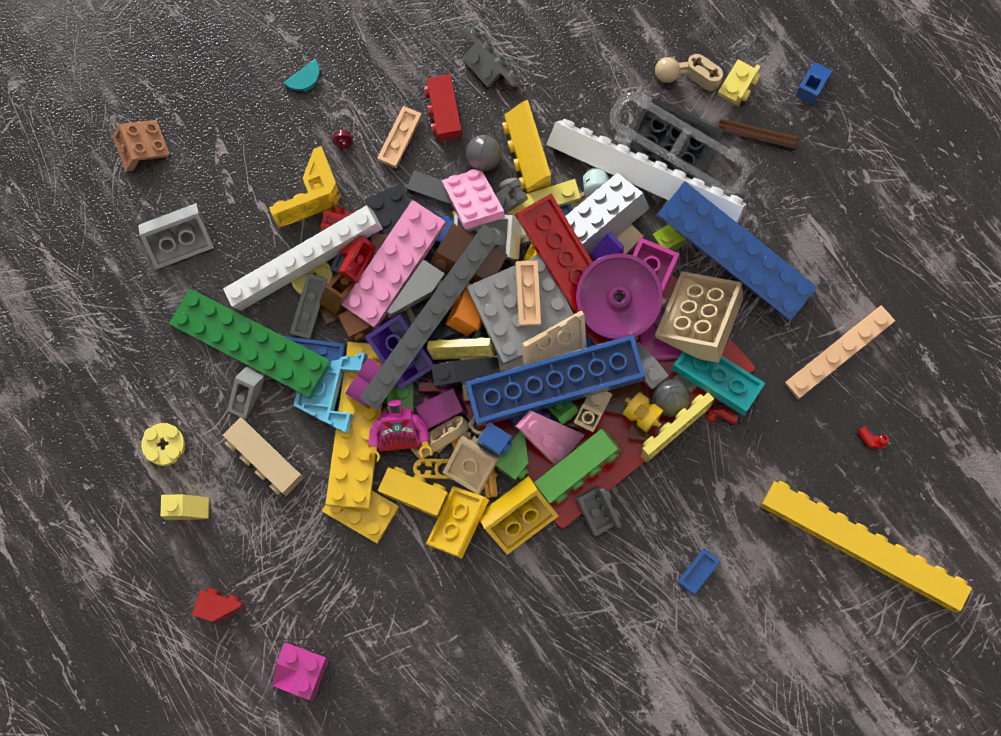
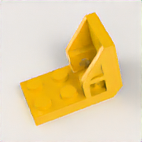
(321, 193)

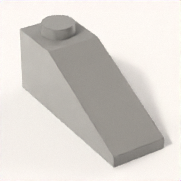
(418, 288)

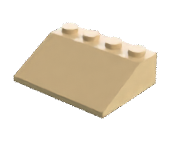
(701, 315)

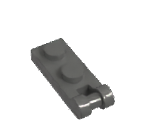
(506, 199)

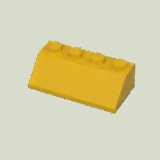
(527, 148)

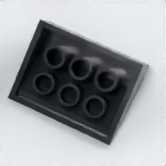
(666, 135)

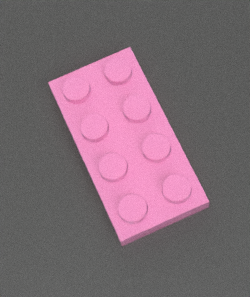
(473, 199)

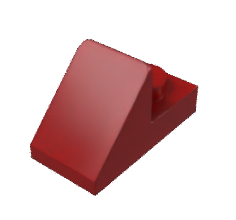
(356, 258)

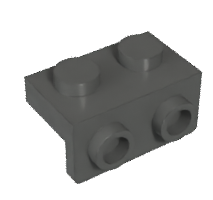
(598, 510)

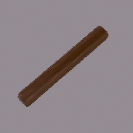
(759, 133)

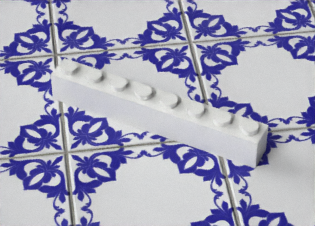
(301, 259)

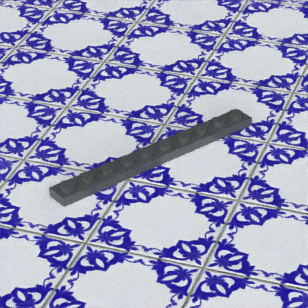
(430, 317)

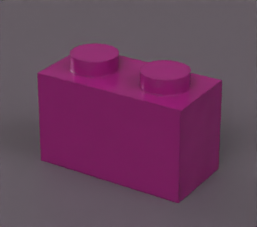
(441, 408)

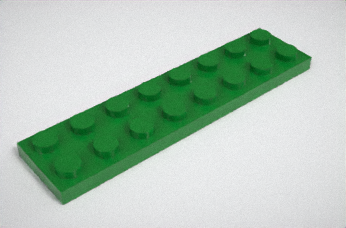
(250, 343)

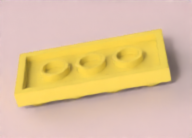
(671, 431)

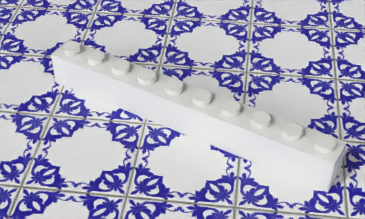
(635, 167)

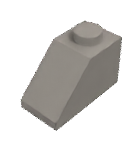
(653, 371)
(245, 391)

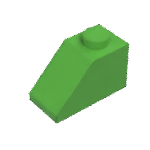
(515, 462)

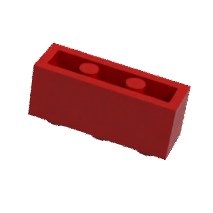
(443, 108)

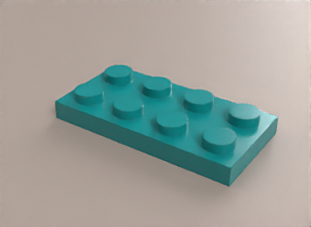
(722, 380)

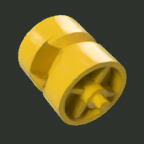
(645, 414)

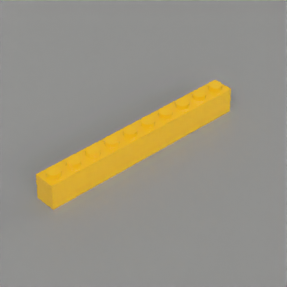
(866, 547)

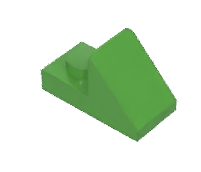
(562, 412)

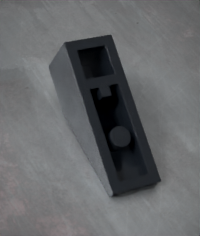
(458, 372)

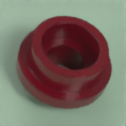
(342, 138)

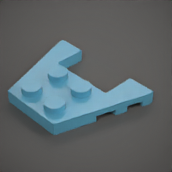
(325, 396)

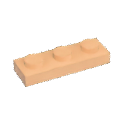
(399, 137)
(528, 293)

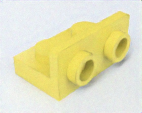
(738, 82)

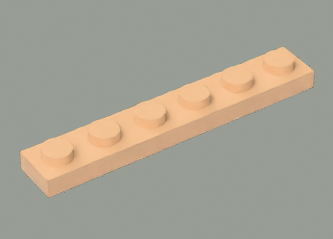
(839, 352)

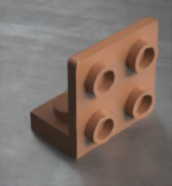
(139, 142)

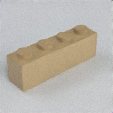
(263, 457)

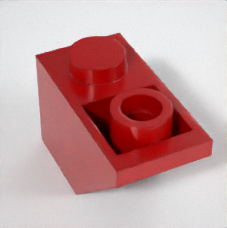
(215, 607)

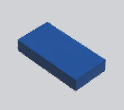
(698, 571)

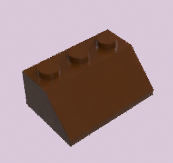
(454, 245)

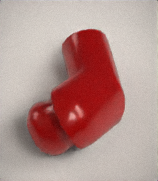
(721, 412)
(873, 441)

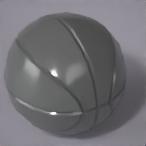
(483, 153)
(671, 397)

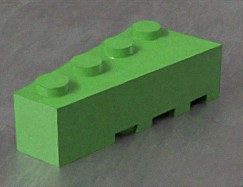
(579, 466)

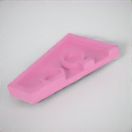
(549, 437)

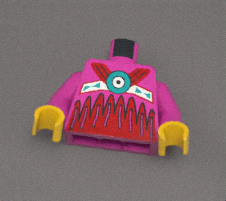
(398, 430)

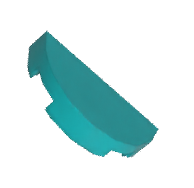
(305, 78)

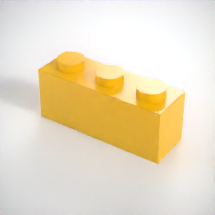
(413, 491)

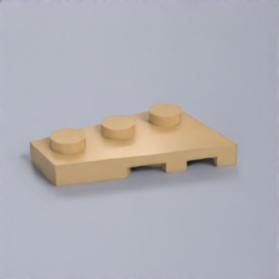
(557, 340)

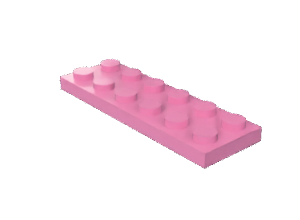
(394, 263)

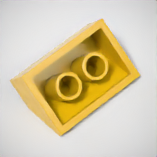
(517, 515)

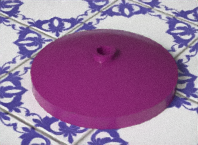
(619, 276)

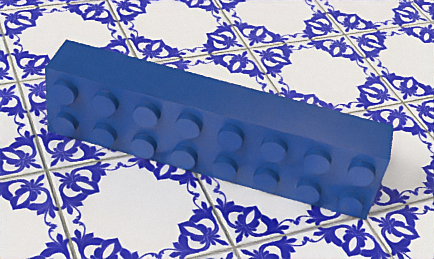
(736, 251)
(555, 380)

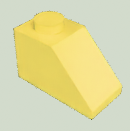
(184, 507)

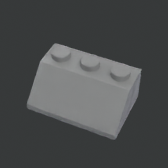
(175, 236)

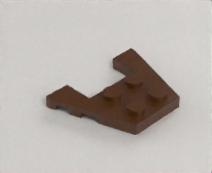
(617, 406)

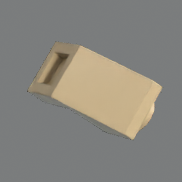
(592, 410)

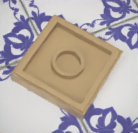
(470, 465)

